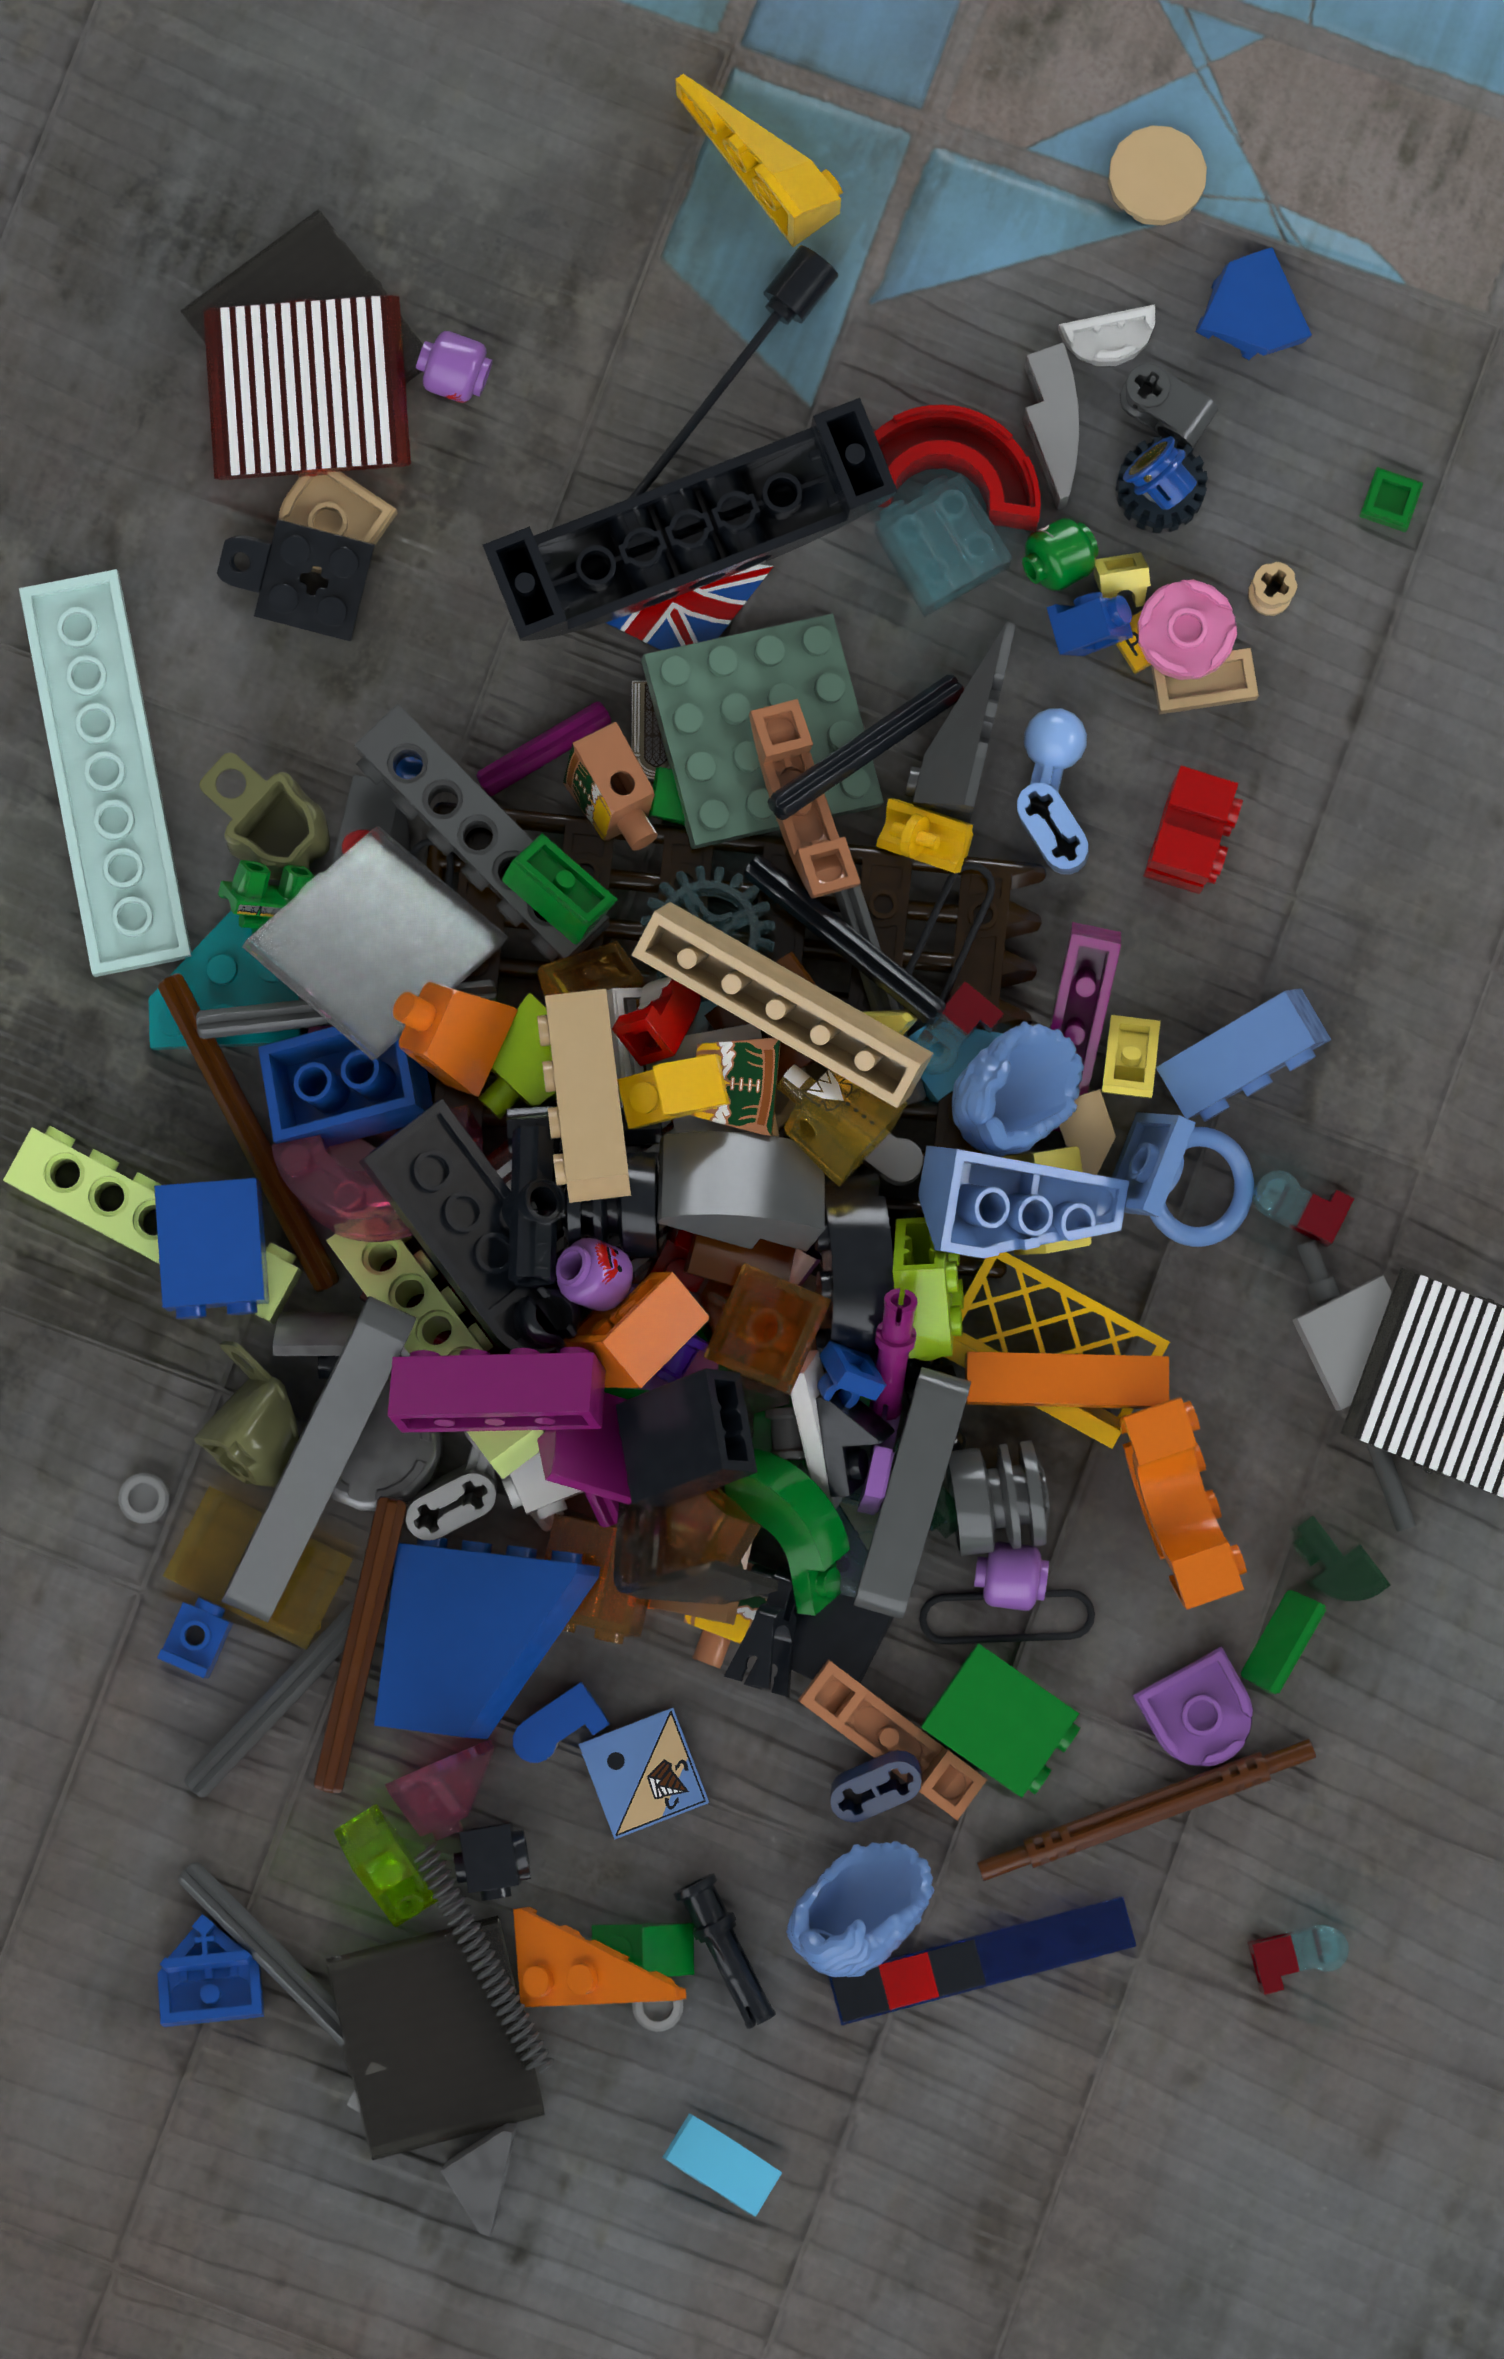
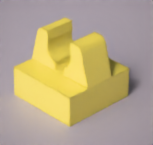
(1123, 573)

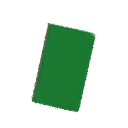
(558, 889)
(1283, 1641)

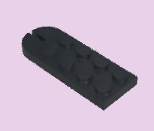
(454, 1211)

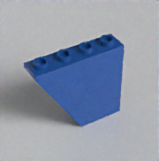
(470, 1632)

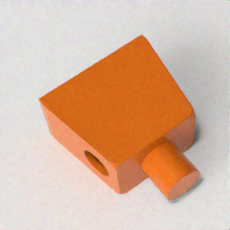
(453, 1034)

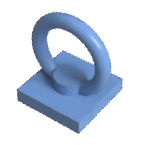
(1154, 1164)

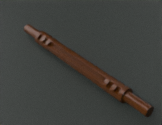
(1146, 1809)

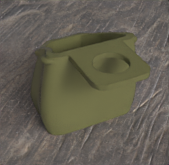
(270, 819)
(254, 1427)

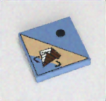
(643, 1773)

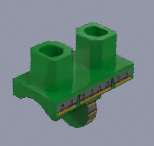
(254, 898)

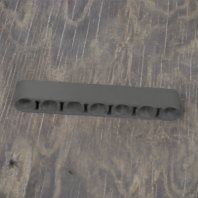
(318, 1459)

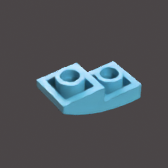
(722, 2165)

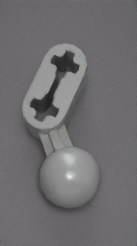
(449, 1496)

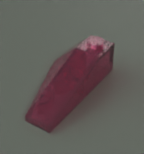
(444, 1791)

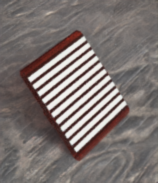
(306, 387)

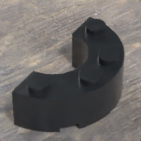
(855, 1263)

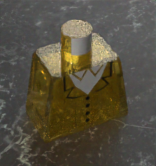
(836, 1120)

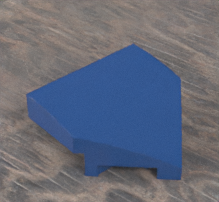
(1254, 307)
(209, 1980)

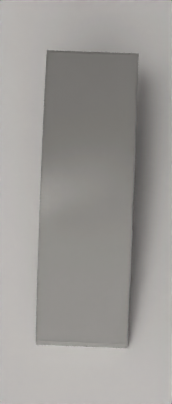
(1054, 419)

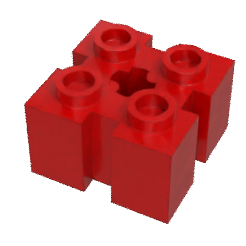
(1191, 829)

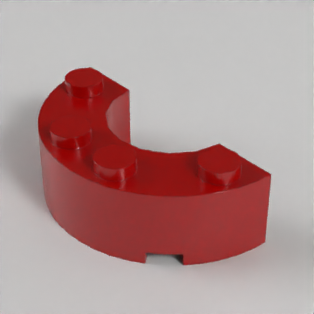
(968, 445)

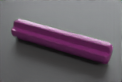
(542, 749)

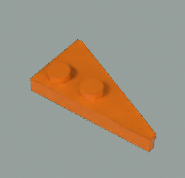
(566, 1969)

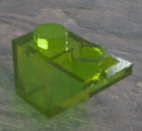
(384, 1865)

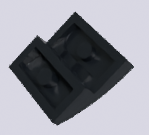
(838, 1634)

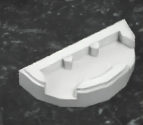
(1109, 337)

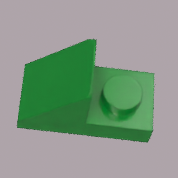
(652, 1945)

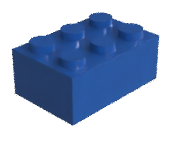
(336, 1091)

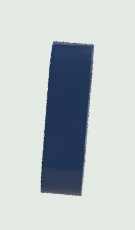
(874, 1783)

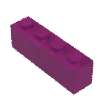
(497, 1391)

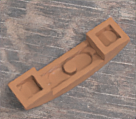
(810, 833)
(881, 1730)

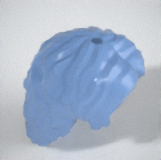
(1017, 1090)
(861, 1909)

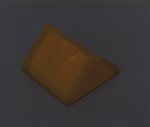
(767, 1328)

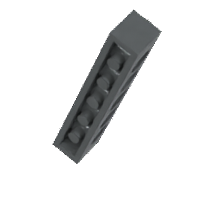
(401, 737)

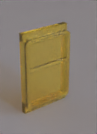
(214, 1548)

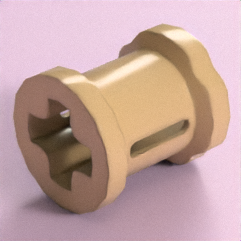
(1263, 577)

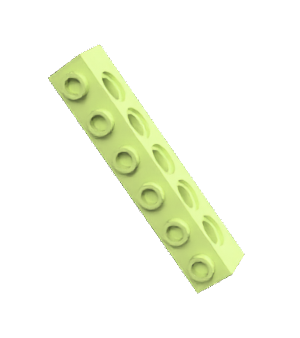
(35, 1174)
(434, 1314)

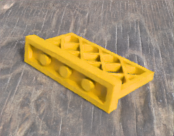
(1091, 1421)

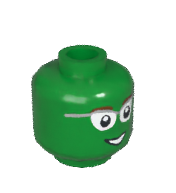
(1060, 554)

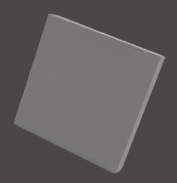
(1342, 1335)

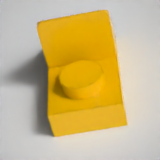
(673, 1090)

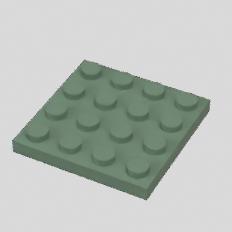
(704, 721)

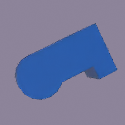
(540, 1733)

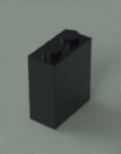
(686, 1438)

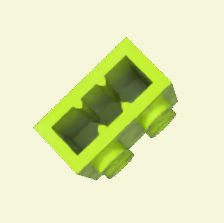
(935, 1282)

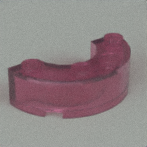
(343, 1197)

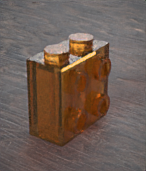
(604, 1607)

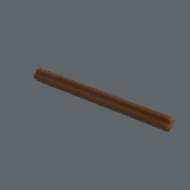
(249, 1135)

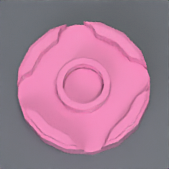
(1186, 629)

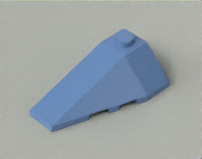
(1003, 1204)

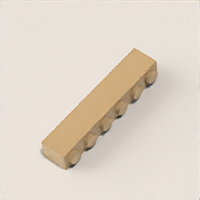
(782, 1004)

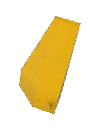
(775, 173)

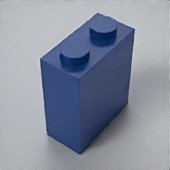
(212, 1247)

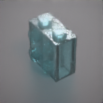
(941, 543)

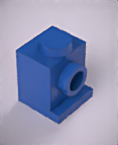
(1090, 624)
(202, 1657)

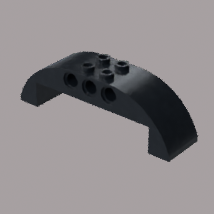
(693, 528)

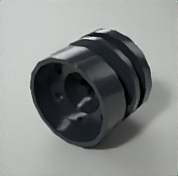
(628, 1217)

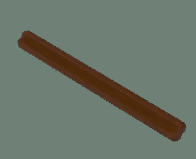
(360, 1644)

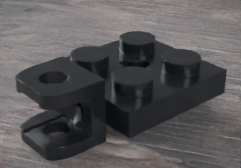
(277, 572)

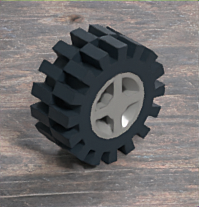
(1145, 509)

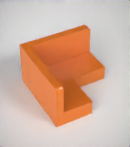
(642, 1330)

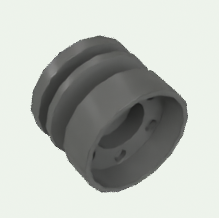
(998, 1498)

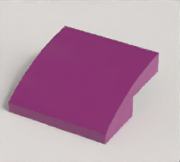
(588, 1457)

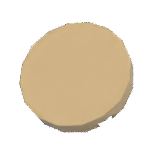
(1157, 175)

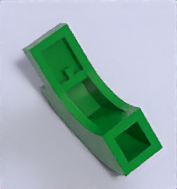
(801, 1521)

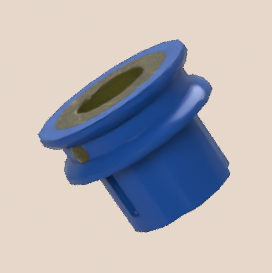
(1161, 474)

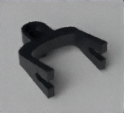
(769, 1637)

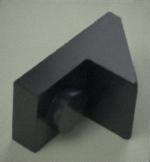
(842, 1435)

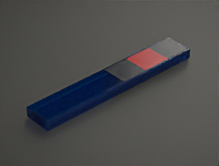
(985, 1960)

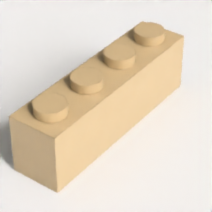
(586, 1095)

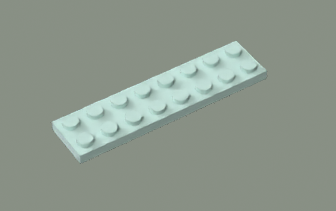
(105, 773)

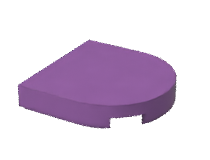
(1199, 1711)

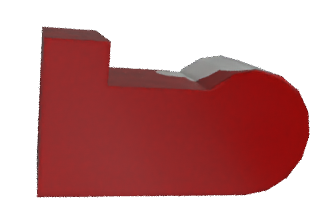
(661, 1019)

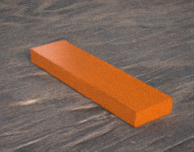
(1066, 1380)

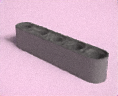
(912, 1493)

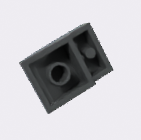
(740, 1188)

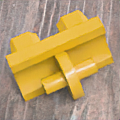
(925, 835)

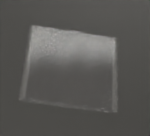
(368, 935)

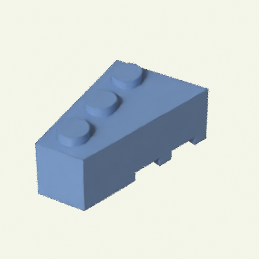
(1244, 1055)

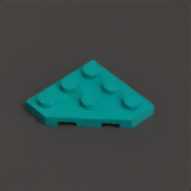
(221, 977)

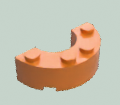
(1176, 1507)

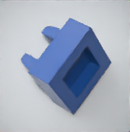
(850, 1372)

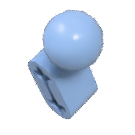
(1053, 742)

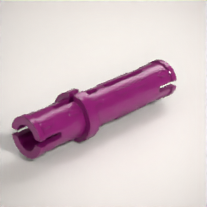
(895, 1340)

